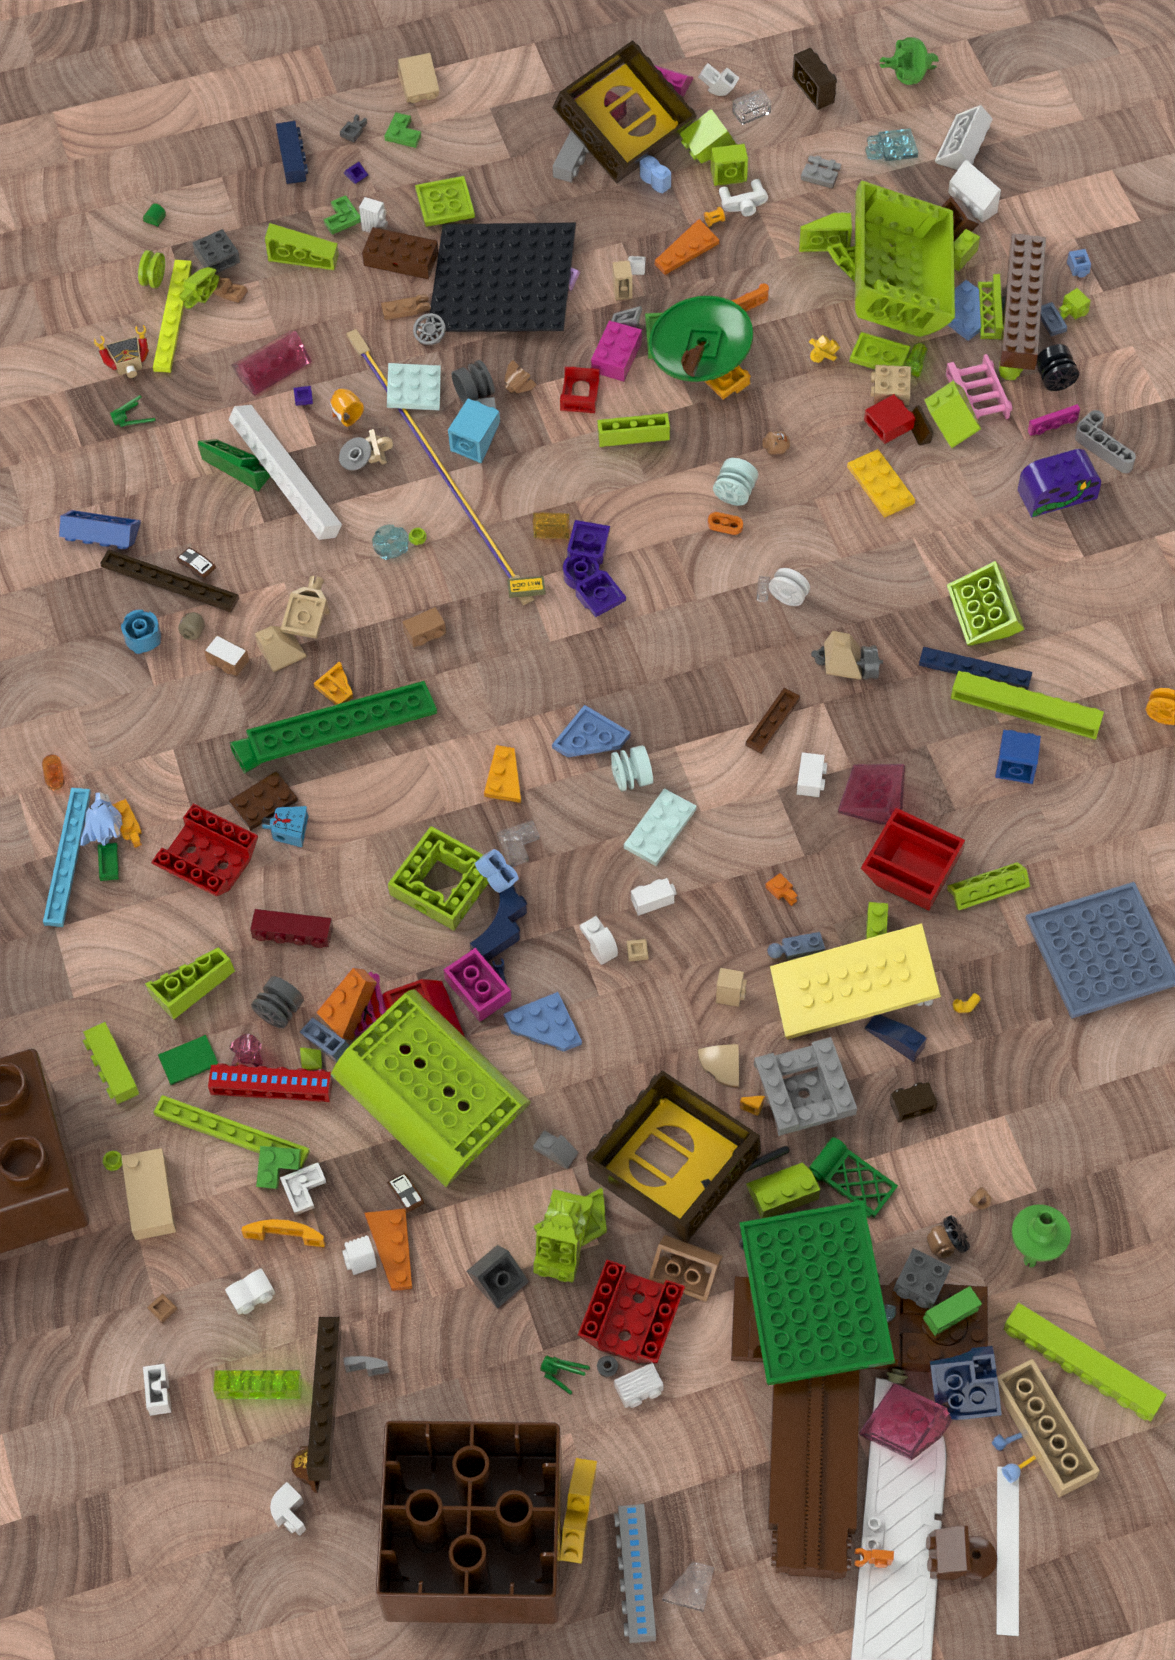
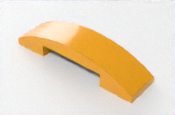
(283, 1227)

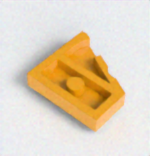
(335, 685)

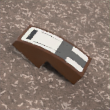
(196, 562)
(405, 1192)

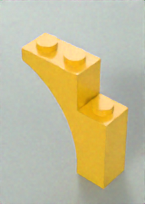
(578, 1510)

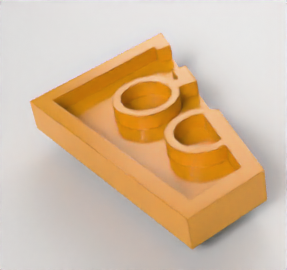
(503, 776)

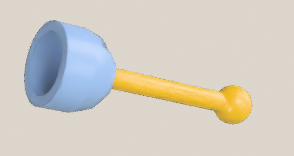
(1012, 1471)

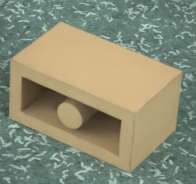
(622, 280)
(730, 987)

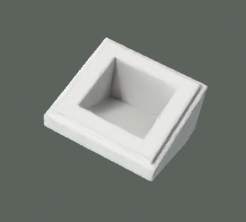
(637, 265)

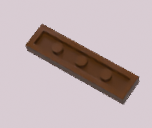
(772, 720)

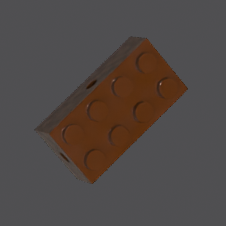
(400, 253)

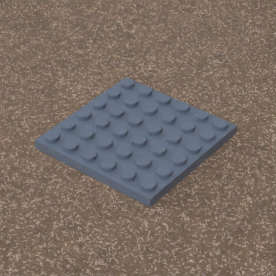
(1102, 949)

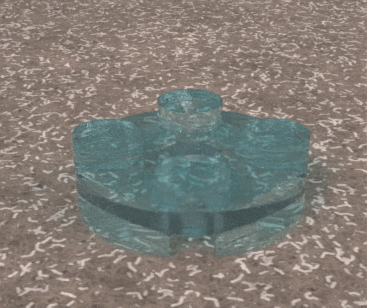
(392, 550)

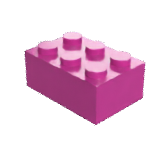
(617, 350)
(477, 984)

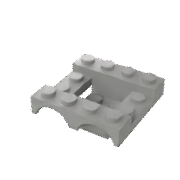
(827, 1087)

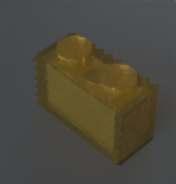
(551, 525)

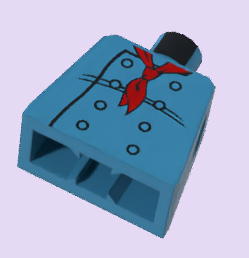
(288, 825)

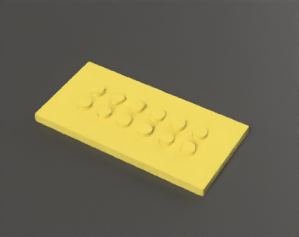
(855, 981)

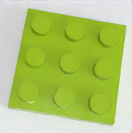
(444, 201)

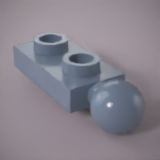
(797, 946)

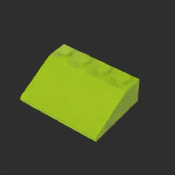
(985, 605)

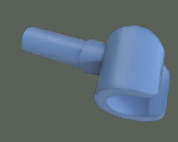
(1000, 1443)

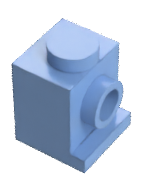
(1081, 266)

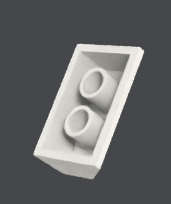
(975, 191)

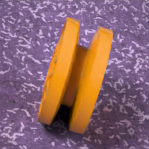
(1162, 706)

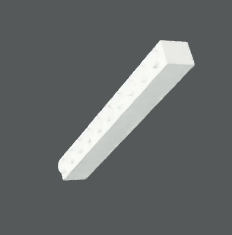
(285, 472)

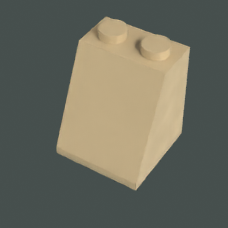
(418, 78)

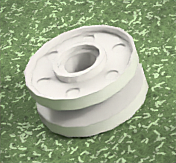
(789, 587)

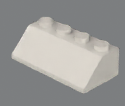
(964, 137)

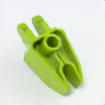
(199, 287)

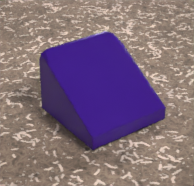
(356, 173)

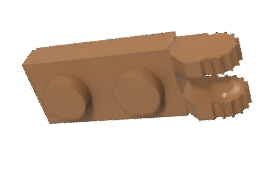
(405, 307)

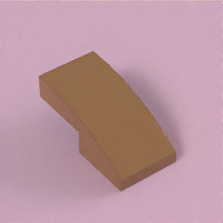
(230, 291)

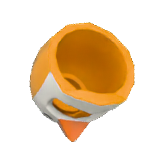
(346, 402)

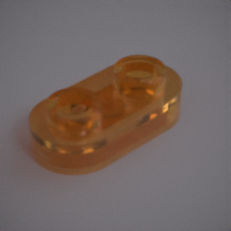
(54, 773)

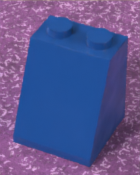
(1018, 756)

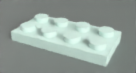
(660, 827)

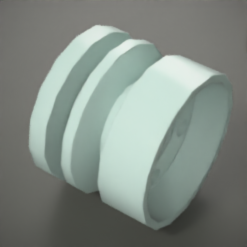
(735, 481)
(631, 768)

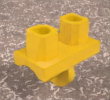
(823, 348)

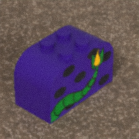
(1058, 482)

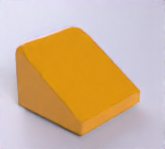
(752, 1104)

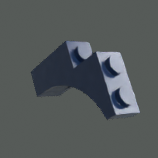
(503, 930)

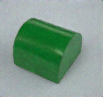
(154, 215)

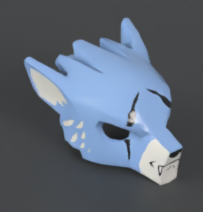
(101, 822)

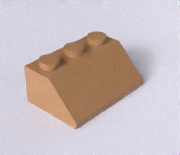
(686, 1266)

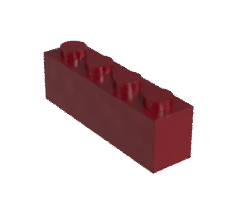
(291, 928)

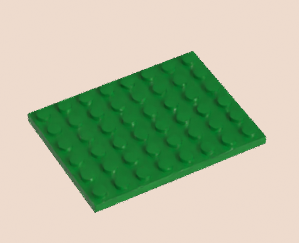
(816, 1293)

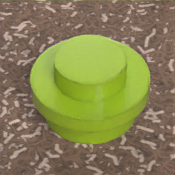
(417, 536)
(112, 1160)

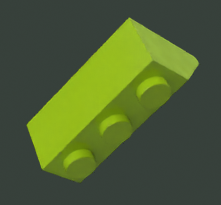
(784, 1190)

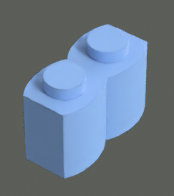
(655, 174)
(498, 873)

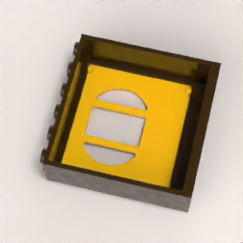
(601, 133)
(683, 1201)

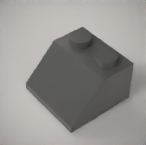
(497, 1276)

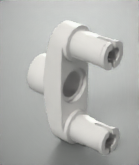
(744, 202)

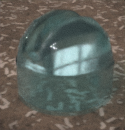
(890, 1311)

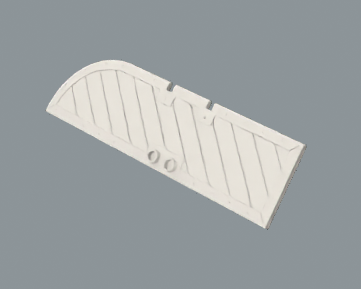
(898, 1601)

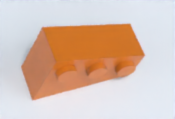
(346, 1003)

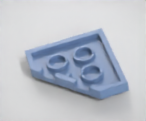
(967, 311)
(590, 734)
(545, 1023)

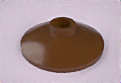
(986, 1563)

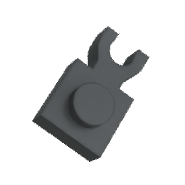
(354, 129)

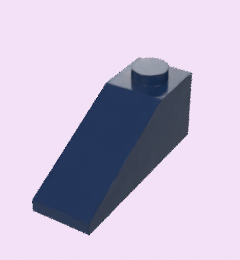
(897, 1035)

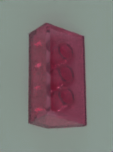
(272, 362)

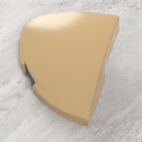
(722, 1063)

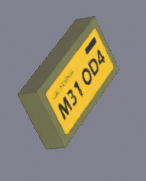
(526, 586)

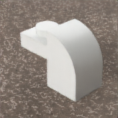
(718, 83)
(601, 940)
(284, 1505)

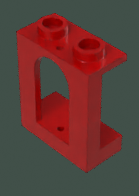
(576, 403)

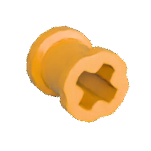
(719, 213)

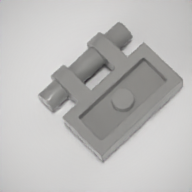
(820, 175)

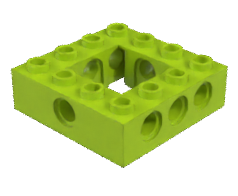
(408, 884)

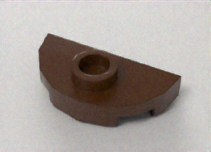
(691, 359)

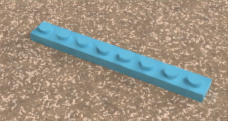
(66, 857)

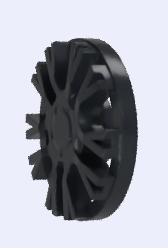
(955, 1235)

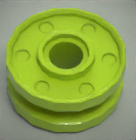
(151, 269)

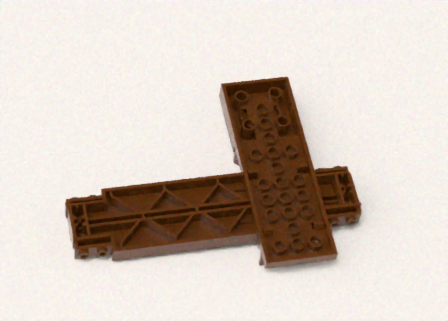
(818, 1425)

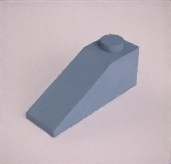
(324, 1039)

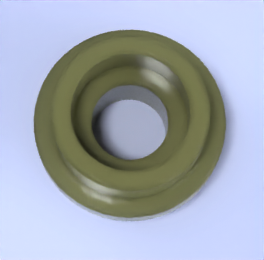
(897, 1376)

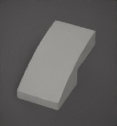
(373, 1365)

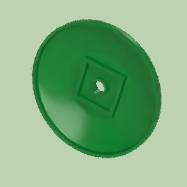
(699, 320)

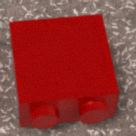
(889, 418)

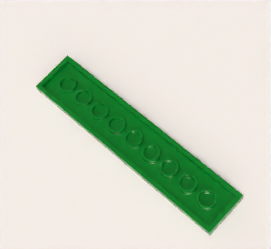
(341, 722)

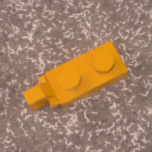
(130, 828)

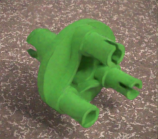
(910, 60)
(1040, 1233)

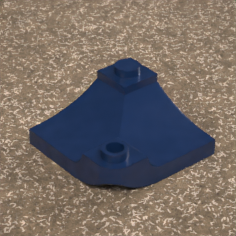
(967, 1384)

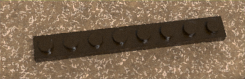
(169, 580)

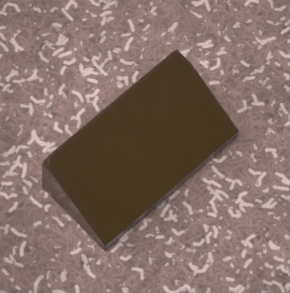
(922, 430)

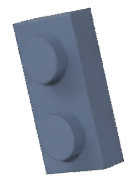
(1052, 319)

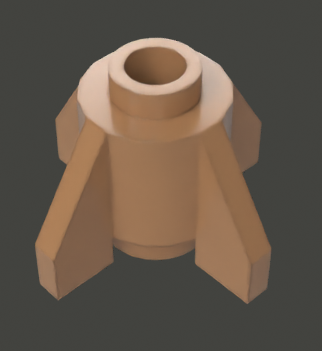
(517, 380)

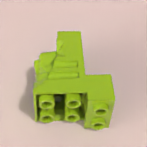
(562, 1236)

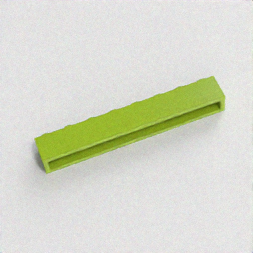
(1027, 705)
(1084, 1362)

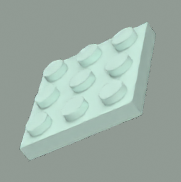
(413, 386)

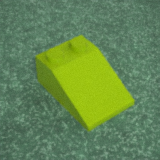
(826, 232)
(953, 413)

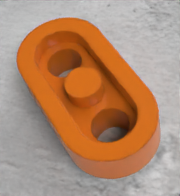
(726, 523)

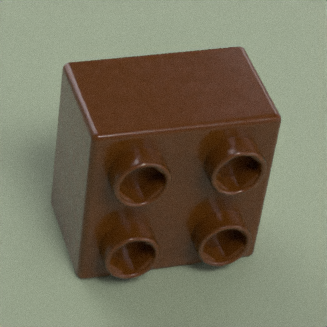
(36, 1165)
(470, 1522)

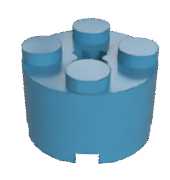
(141, 631)

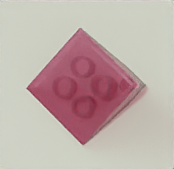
(873, 792)
(906, 1422)

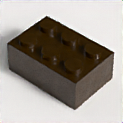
(814, 78)

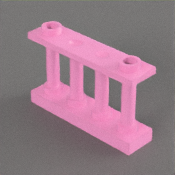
(987, 366)

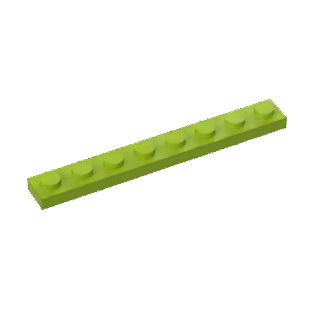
(221, 1127)

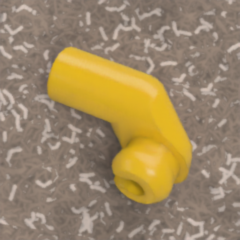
(966, 1006)

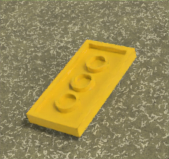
(881, 483)

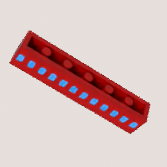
(270, 1082)

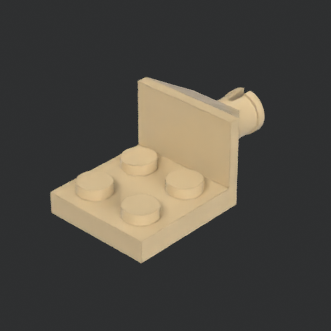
(306, 610)

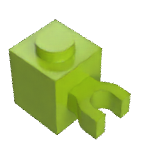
(1075, 304)

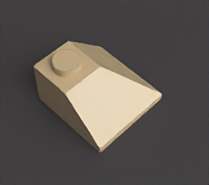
(278, 647)
(842, 656)

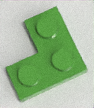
(400, 133)
(345, 217)
(271, 1161)

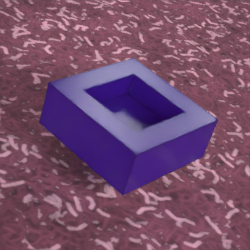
(303, 395)

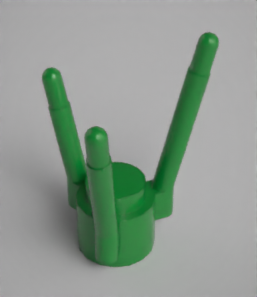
(119, 416)
(553, 1365)

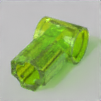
(916, 359)

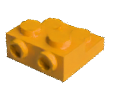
(730, 382)

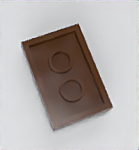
(262, 800)

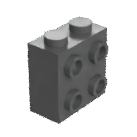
(216, 251)
(921, 1279)

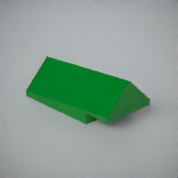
(234, 462)

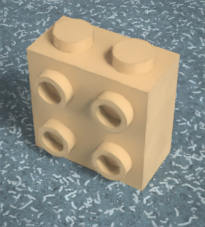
(890, 381)

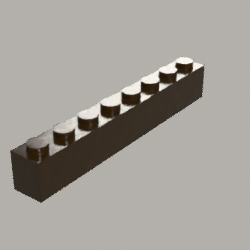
(324, 1399)

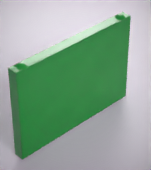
(187, 1060)

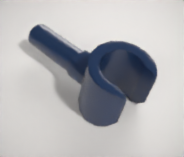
(500, 970)

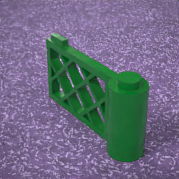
(829, 1162)

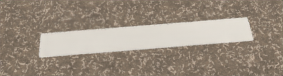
(1007, 1555)

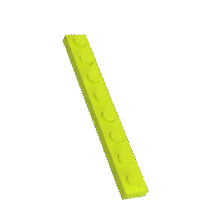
(172, 317)

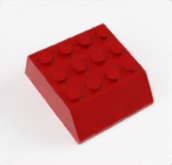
(913, 858)

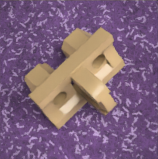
(378, 448)

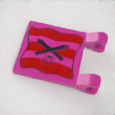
(374, 1008)

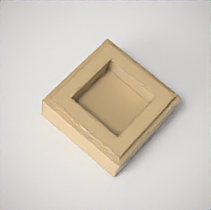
(637, 950)

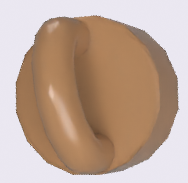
(974, 1200)

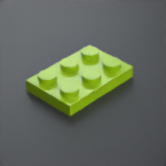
(878, 351)

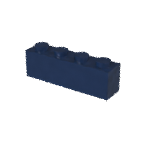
(291, 153)

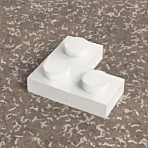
(297, 1186)

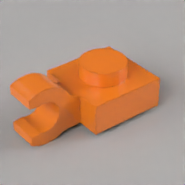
(781, 887)
(879, 1558)

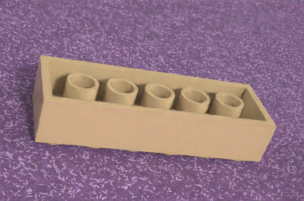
(1046, 1428)

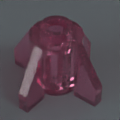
(247, 1050)

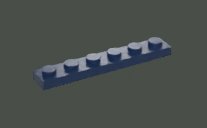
(953, 663)

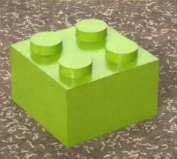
(729, 164)

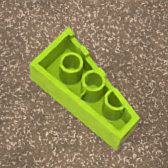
(299, 248)
(191, 982)

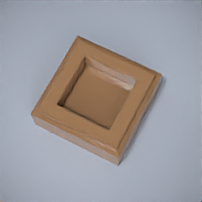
(162, 1308)

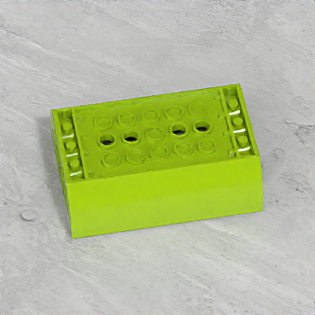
(921, 262)
(412, 1099)

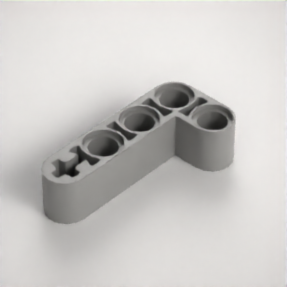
(1091, 436)

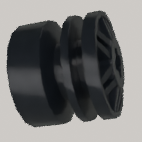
(1057, 367)

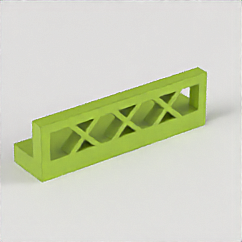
(996, 301)
(989, 885)

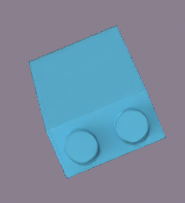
(473, 430)

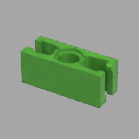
(952, 1311)

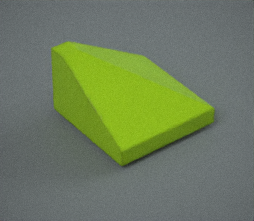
(311, 1059)

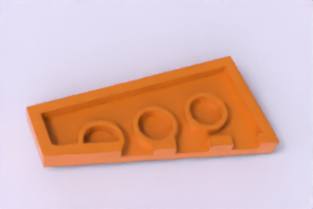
(687, 247)
(392, 1244)

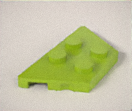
(597, 1221)

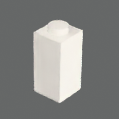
(653, 896)

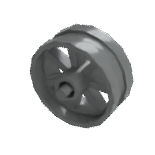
(869, 662)

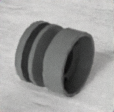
(473, 381)
(277, 1002)

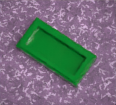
(108, 861)

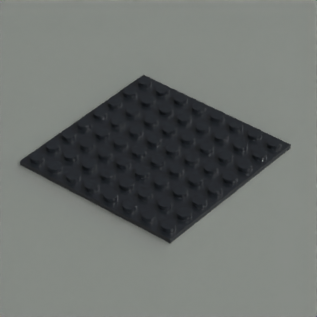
(503, 276)

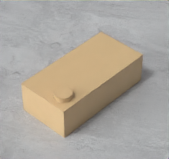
(148, 1194)

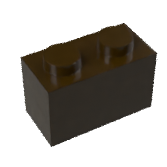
(913, 1101)

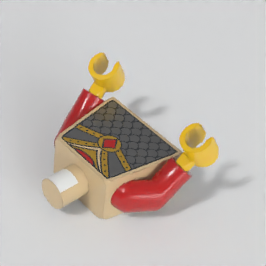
(125, 355)

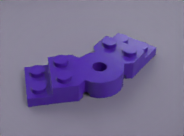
(585, 553)

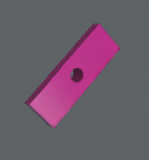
(1053, 420)

